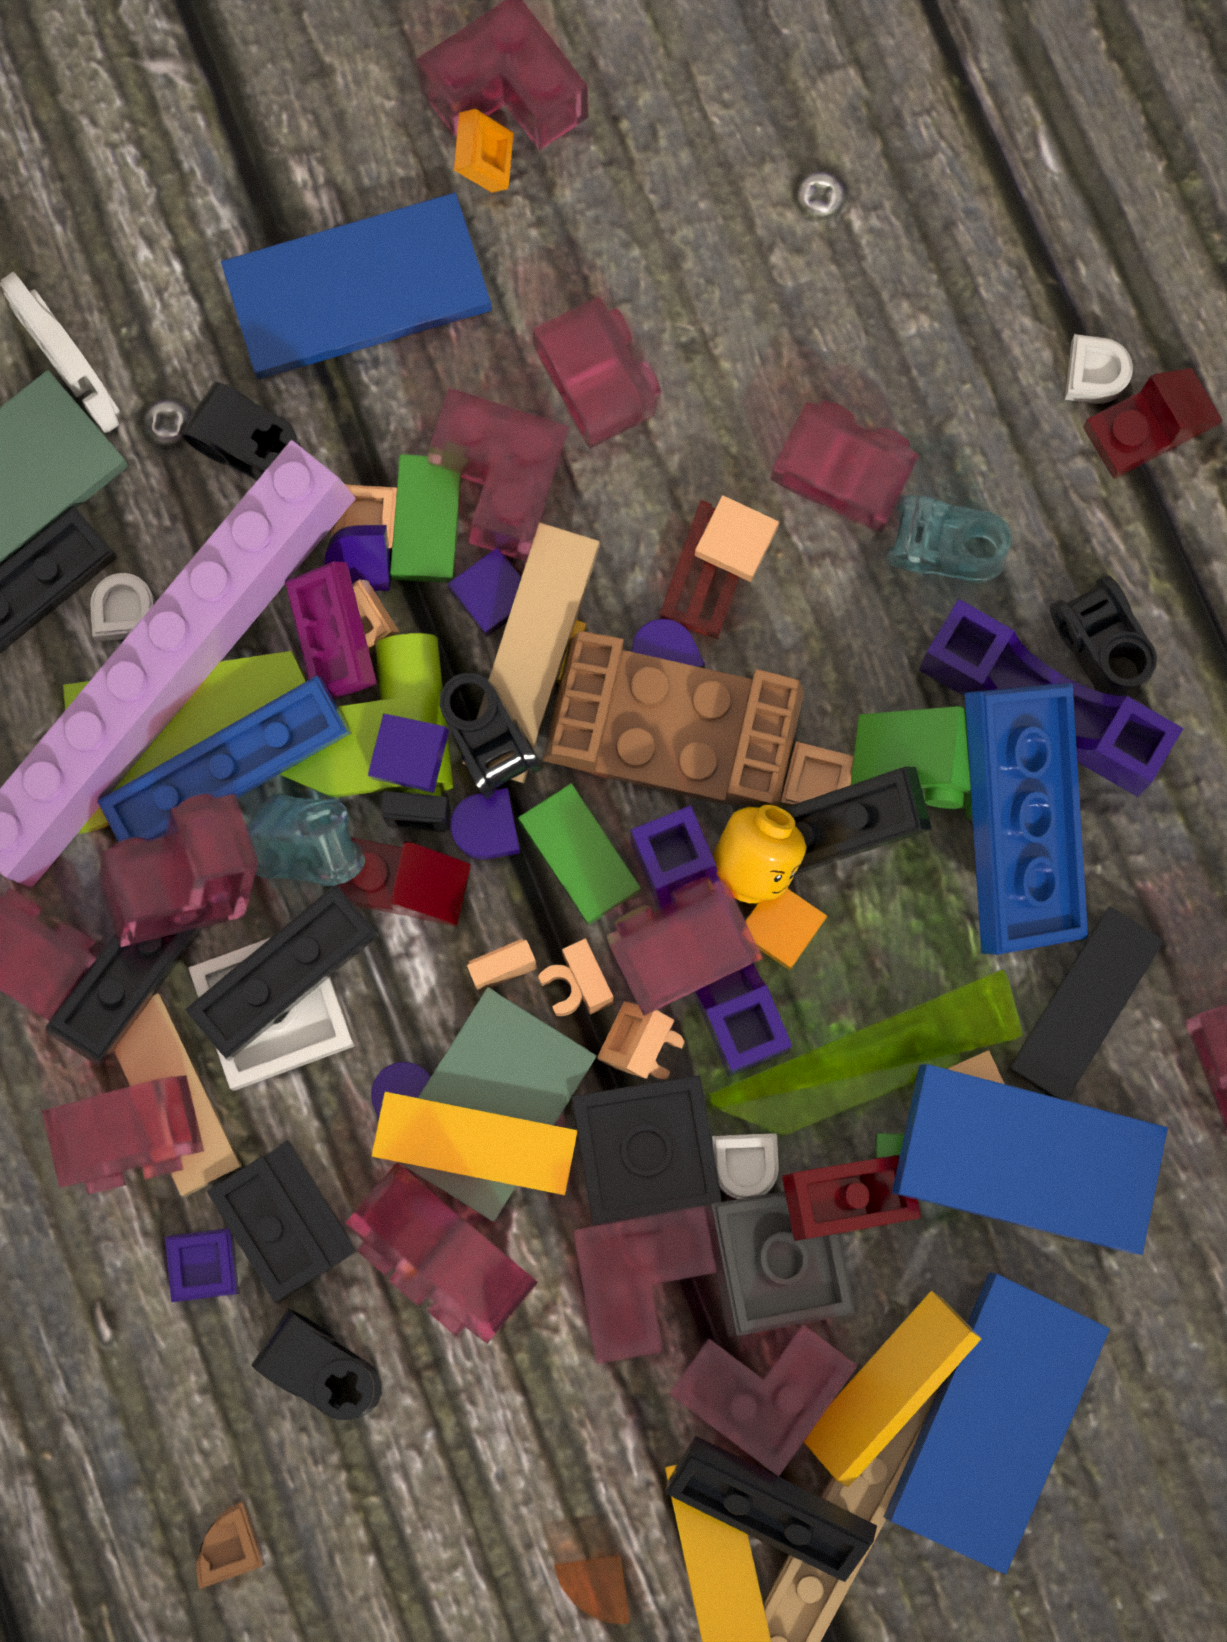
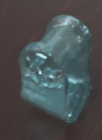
(943, 540)
(304, 841)

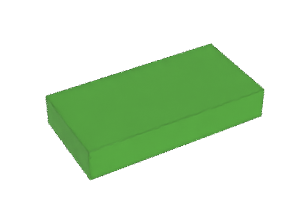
(425, 521)
(579, 854)

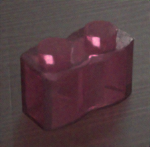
(596, 371)
(844, 464)

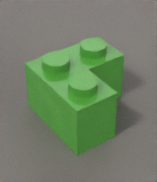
(924, 739)

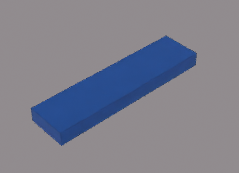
(229, 760)

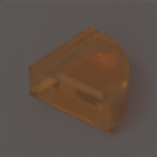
(596, 1587)

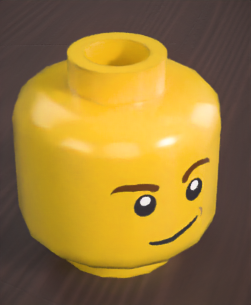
(759, 853)

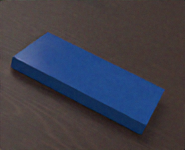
(356, 286)
(1026, 817)
(1030, 1159)
(997, 1424)

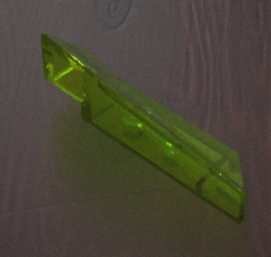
(874, 1058)

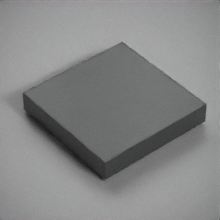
(768, 1276)

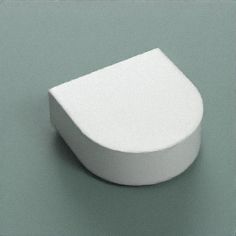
(1097, 370)
(119, 606)
(746, 1164)

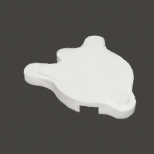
(60, 351)

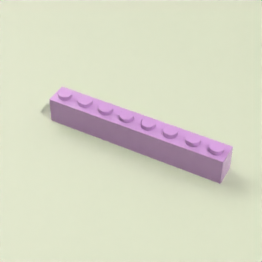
(165, 659)

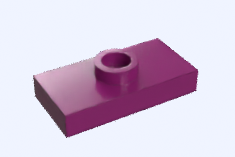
(331, 629)

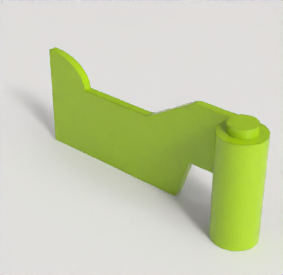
(408, 689)

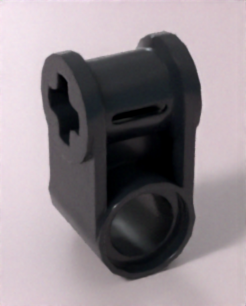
(237, 431)
(1101, 628)
(488, 736)
(307, 1364)

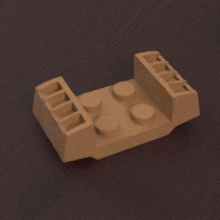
(673, 724)

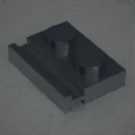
(282, 1221)

